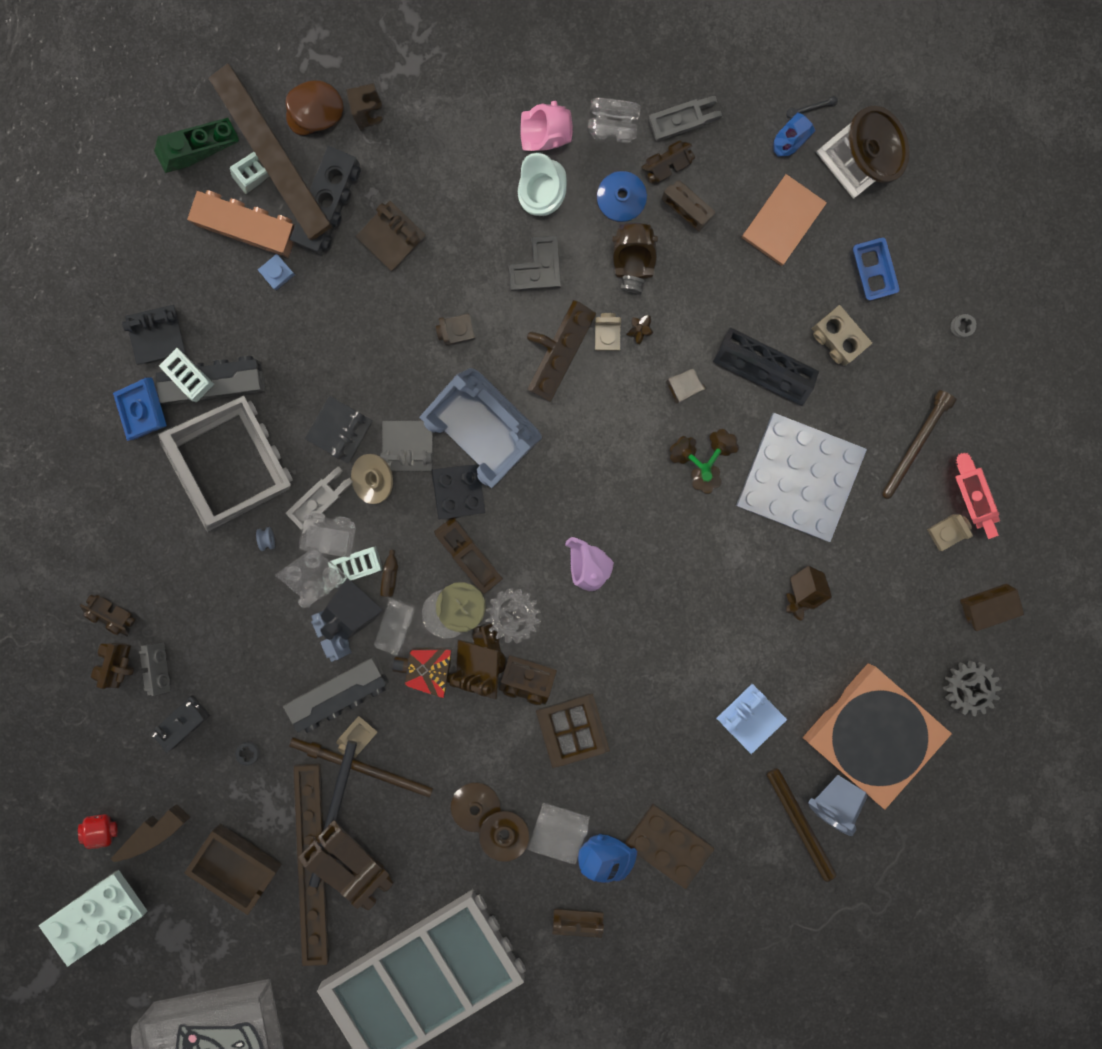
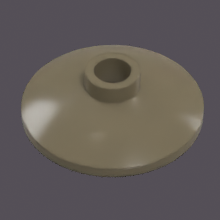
(364, 479)

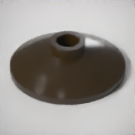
(474, 795)
(504, 848)

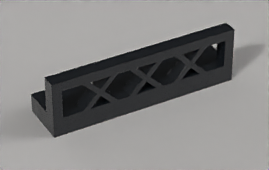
(765, 369)

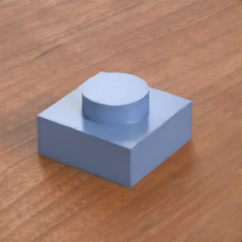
(276, 272)

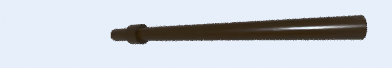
(315, 750)

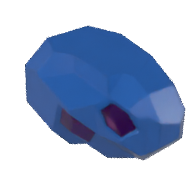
(793, 135)

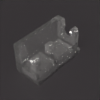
(394, 626)

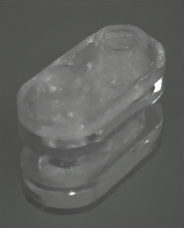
(603, 127)

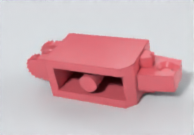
(977, 495)

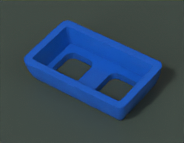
(883, 268)

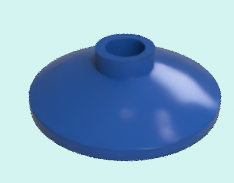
(621, 208)

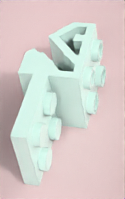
(93, 918)

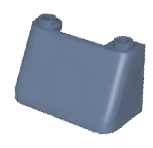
(482, 424)

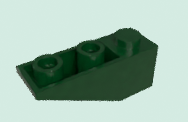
(194, 144)

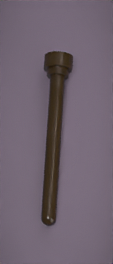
(942, 403)

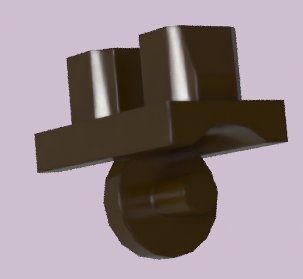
(114, 665)

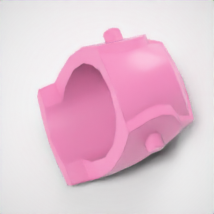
(546, 127)

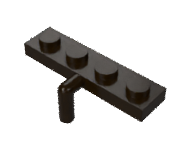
(560, 350)

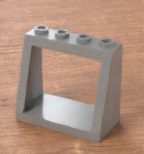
(195, 427)

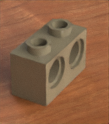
(846, 331)

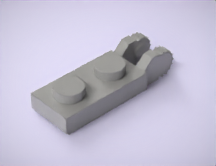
(318, 498)

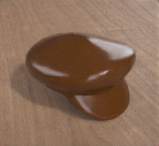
(313, 107)

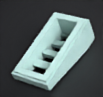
(244, 166)
(200, 389)
(374, 558)

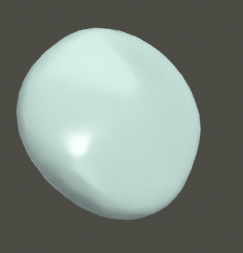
(541, 185)

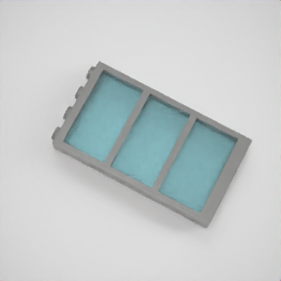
(424, 978)

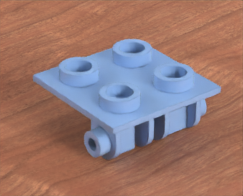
(751, 718)

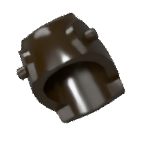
(635, 250)

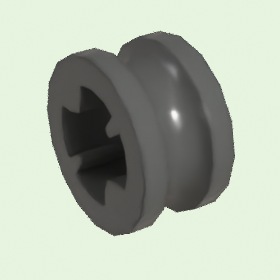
(632, 284)
(956, 323)

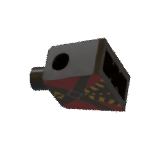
(426, 669)

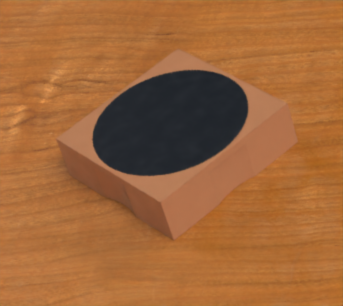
(877, 735)

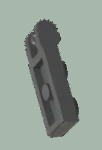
(682, 118)

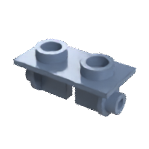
(333, 648)

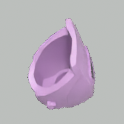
(588, 565)

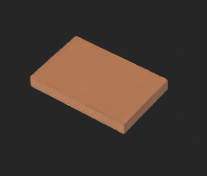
(784, 220)

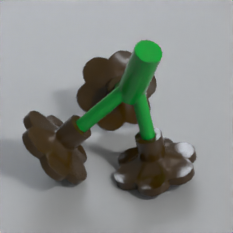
(706, 476)

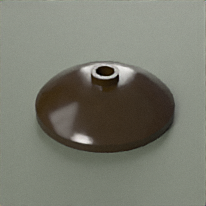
(879, 144)

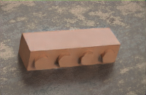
(241, 223)

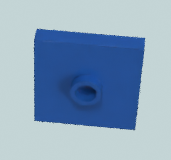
(139, 409)

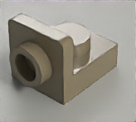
(607, 332)
(950, 531)
(359, 732)

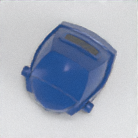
(606, 859)

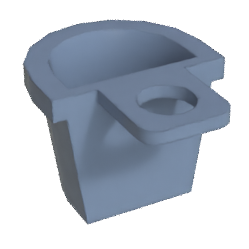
(840, 805)

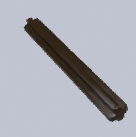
(801, 825)

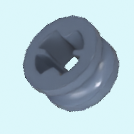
(265, 538)

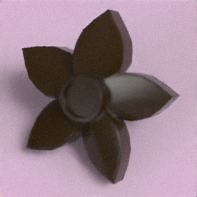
(641, 328)
(795, 608)

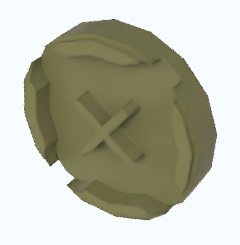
(460, 607)

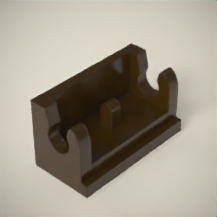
(362, 102)
(992, 607)

